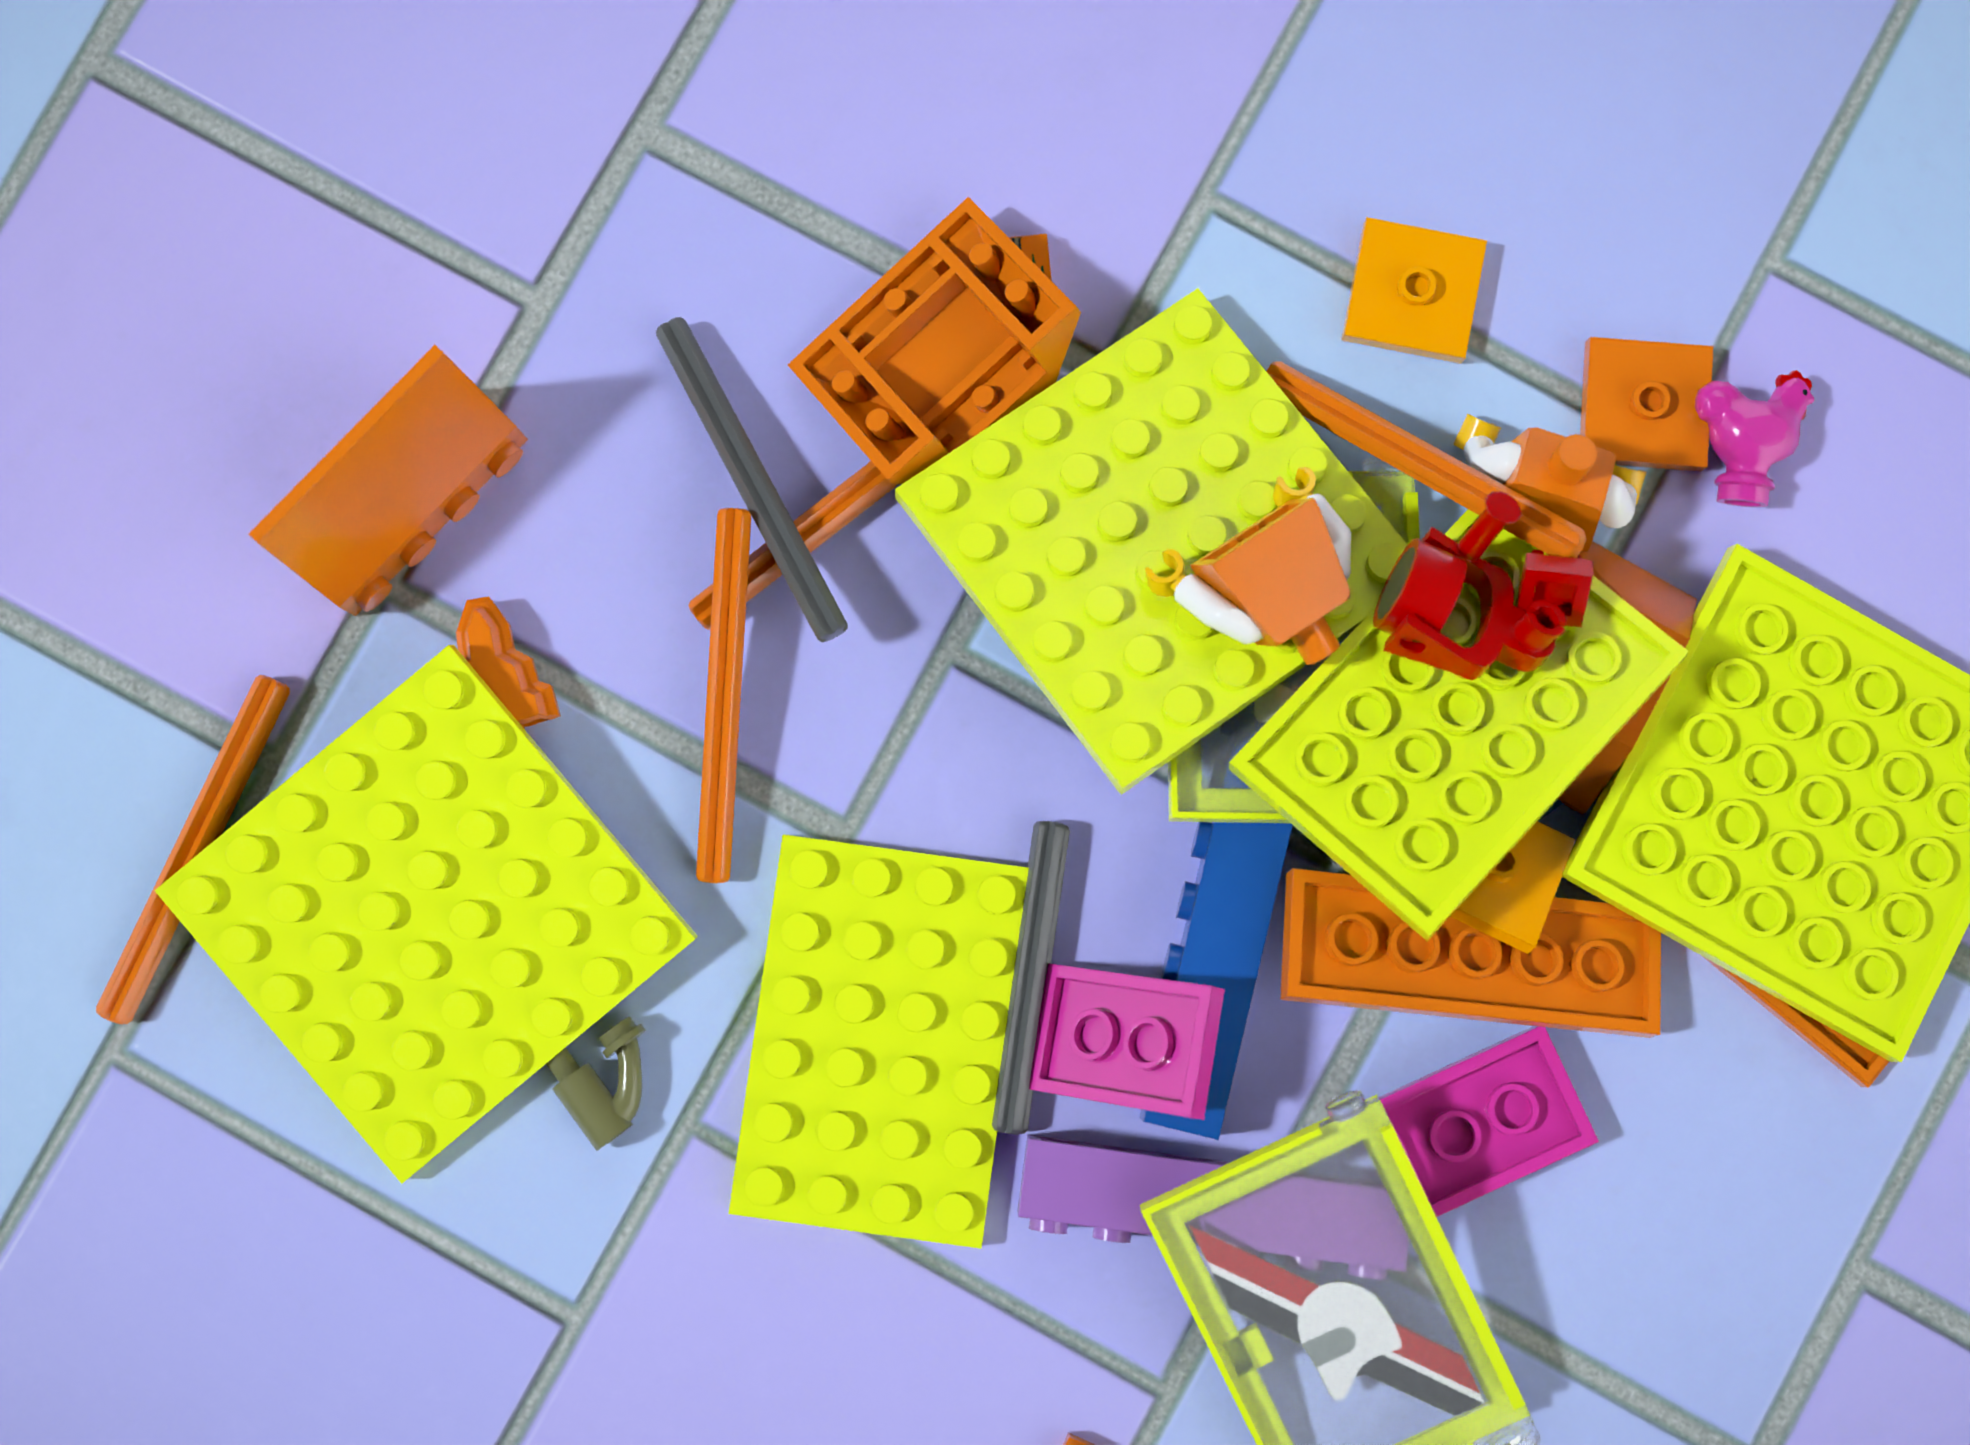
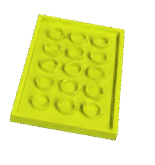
(1438, 775)
(879, 1042)

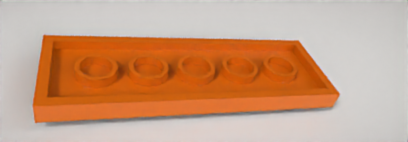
(1585, 974)

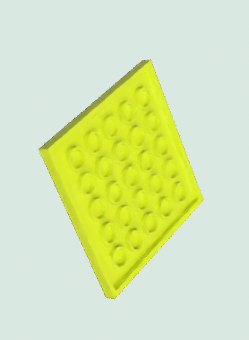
(1086, 487)
(1798, 806)
(426, 913)

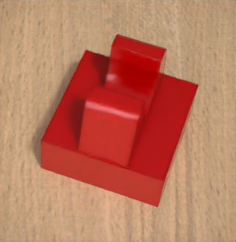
(1556, 580)

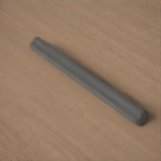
(751, 480)

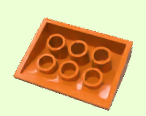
(392, 485)

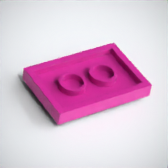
(1126, 1040)
(1489, 1119)

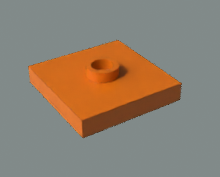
(1643, 401)

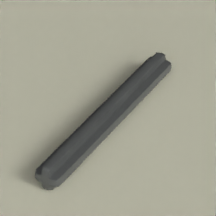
(1033, 954)

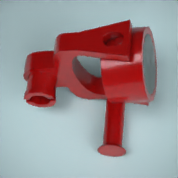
(1428, 583)

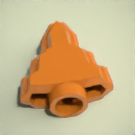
(489, 647)

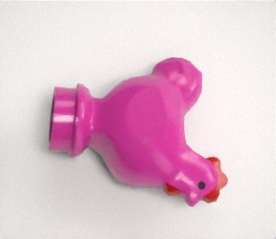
(1752, 434)

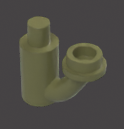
(587, 1097)

